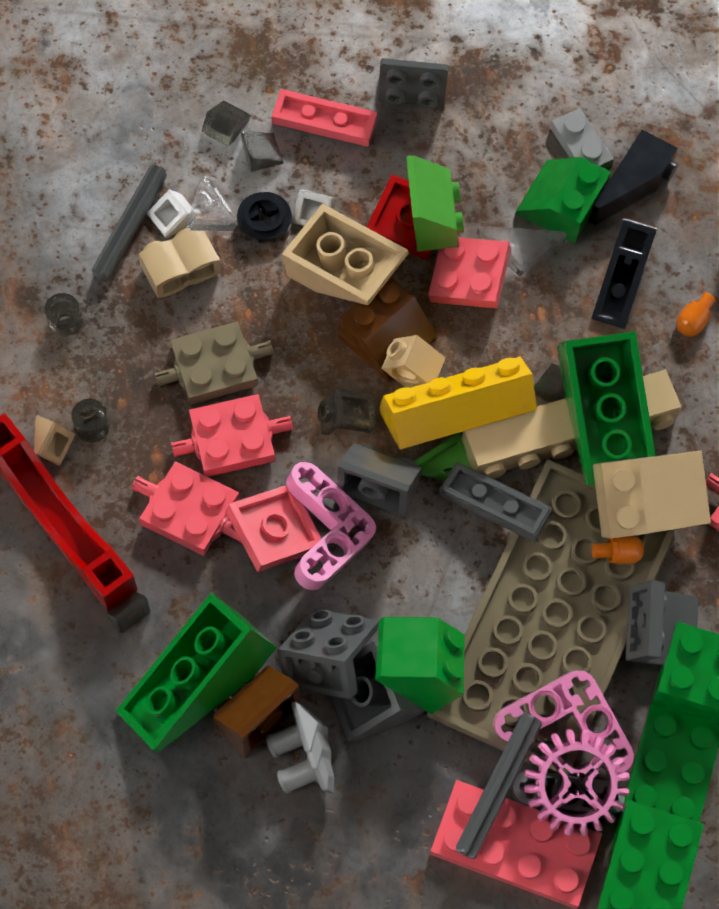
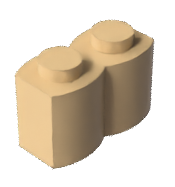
(179, 262)

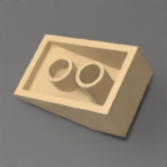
(341, 257)
(651, 494)

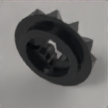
(271, 205)

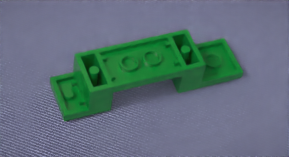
(668, 780)

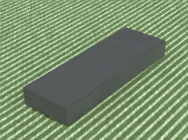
(496, 502)

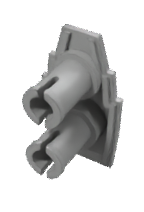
(313, 736)

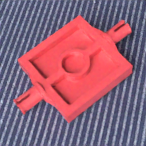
(231, 435)
(187, 508)

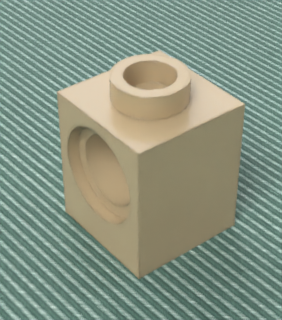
(412, 361)

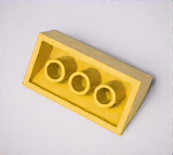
(459, 402)

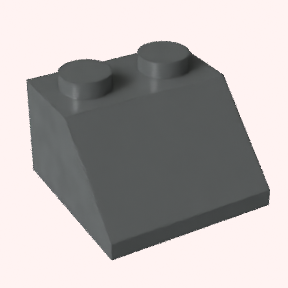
(378, 479)
(374, 705)

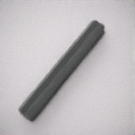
(129, 222)
(498, 786)

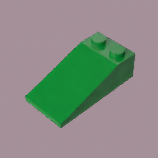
(606, 399)
(195, 673)

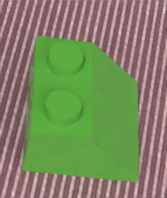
(433, 205)

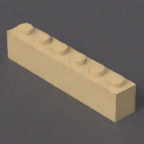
(549, 431)

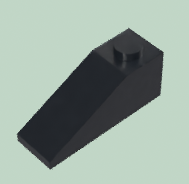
(637, 176)
(624, 273)

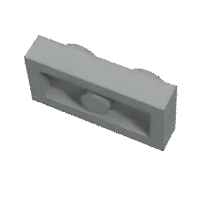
(580, 138)

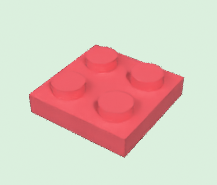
(470, 273)
(273, 527)

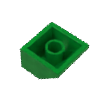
(564, 195)
(421, 660)

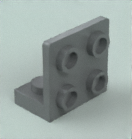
(412, 83)
(653, 619)
(323, 652)

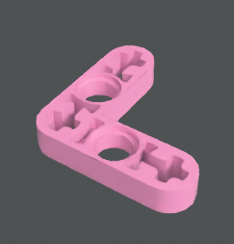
(340, 523)
(568, 704)

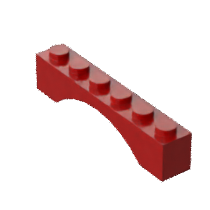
(70, 532)

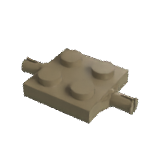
(214, 363)

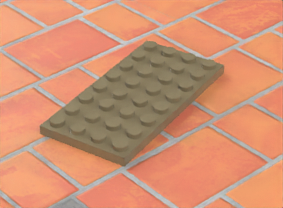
(548, 616)

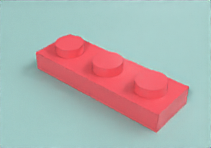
(324, 117)

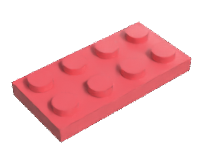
(520, 848)

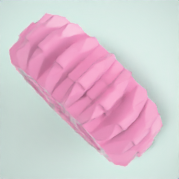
(563, 795)

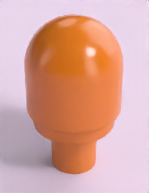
(695, 315)
(620, 550)

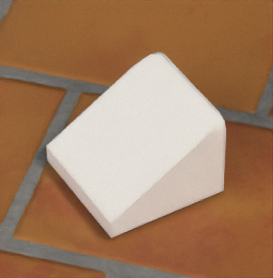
(308, 204)
(170, 213)

